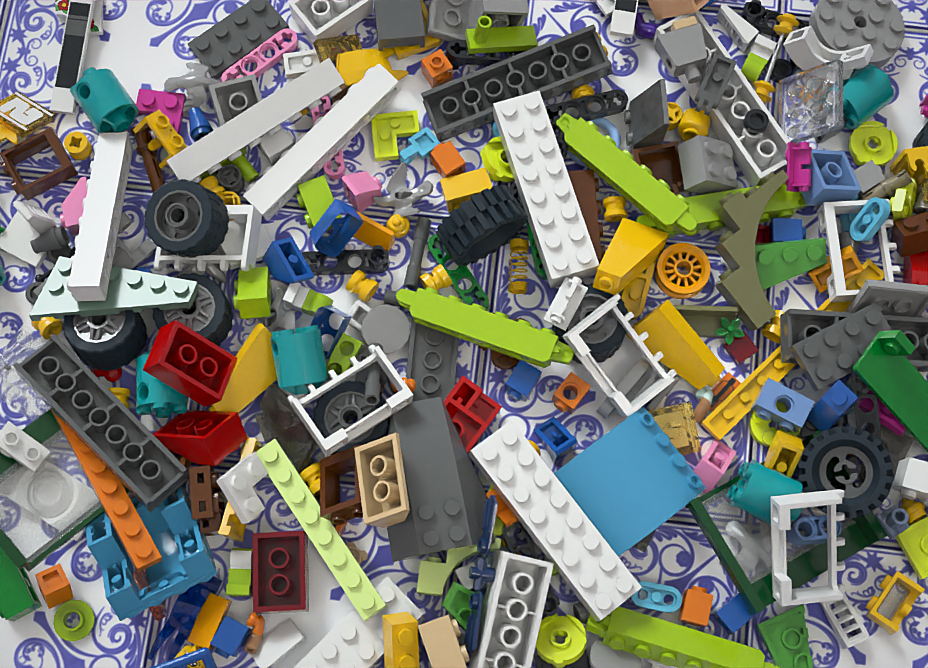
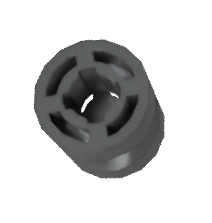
(228, 175)

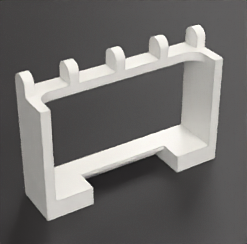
(241, 214)
(827, 224)
(582, 352)
(343, 437)
(780, 523)

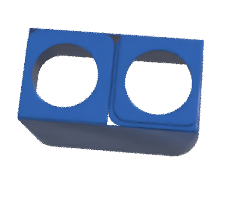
(350, 224)
(322, 317)

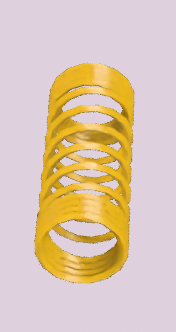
(516, 245)

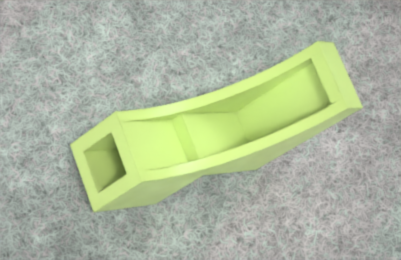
(434, 574)

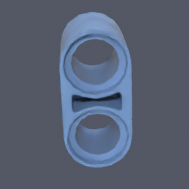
(812, 530)

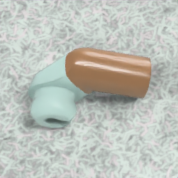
(704, 404)

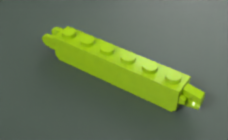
(626, 176)
(702, 208)
(485, 328)
(672, 643)

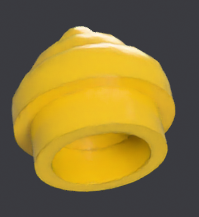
(582, 91)
(398, 225)
(914, 510)

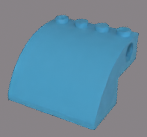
(630, 481)
(179, 541)

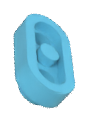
(871, 216)
(655, 595)

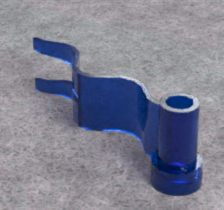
(184, 615)

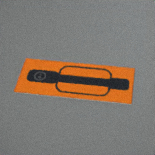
(723, 390)

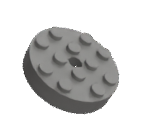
(878, 25)

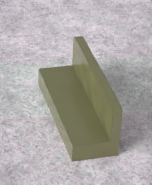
(706, 319)

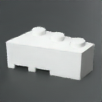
(912, 479)

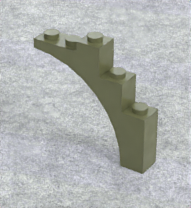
(741, 283)

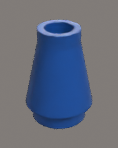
(198, 124)

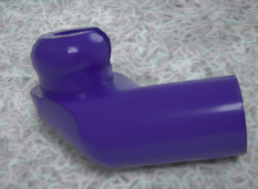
(644, 29)

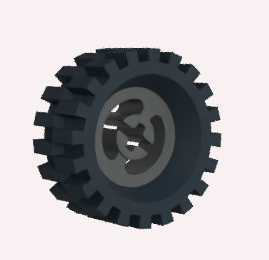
(481, 225)
(839, 443)

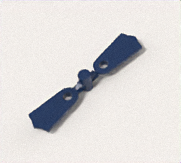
(481, 574)

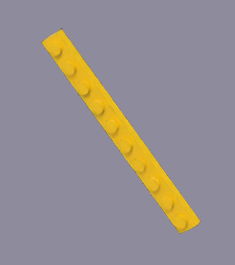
(743, 397)

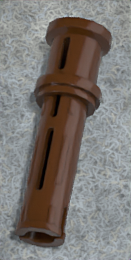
(149, 158)

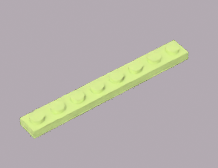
(321, 531)

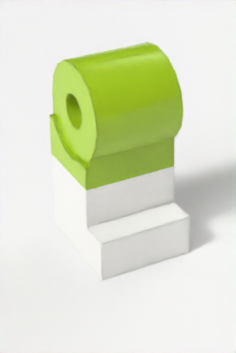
(758, 58)
(305, 299)

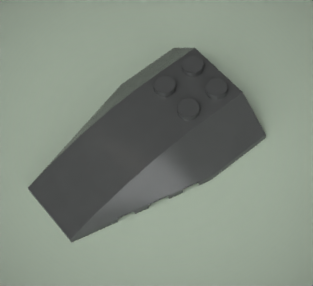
(440, 484)

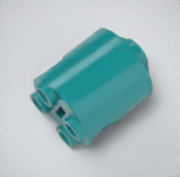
(865, 95)
(104, 101)
(299, 359)
(154, 395)
(756, 488)

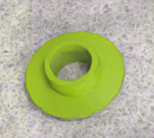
(85, 625)

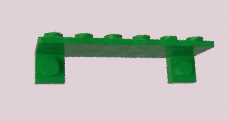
(896, 381)

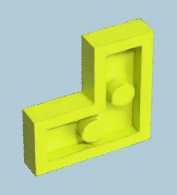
(388, 128)
(904, 200)

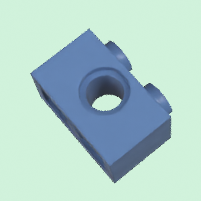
(796, 406)

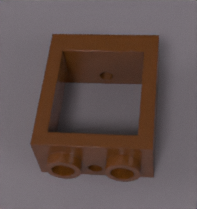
(30, 147)
(330, 472)

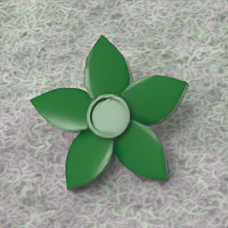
(729, 330)

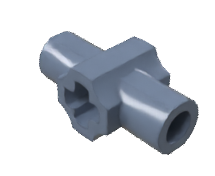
(894, 521)

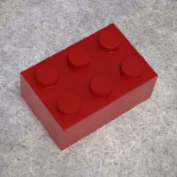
(190, 363)

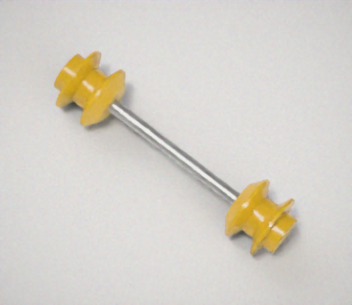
(787, 22)

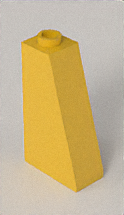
(628, 255)
(680, 346)
(251, 373)

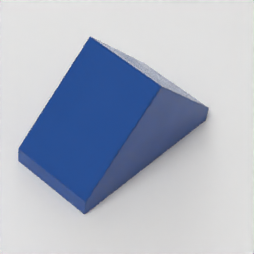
(555, 438)

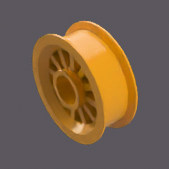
(689, 251)

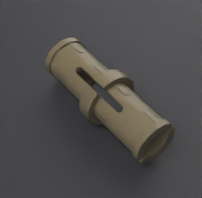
(888, 187)

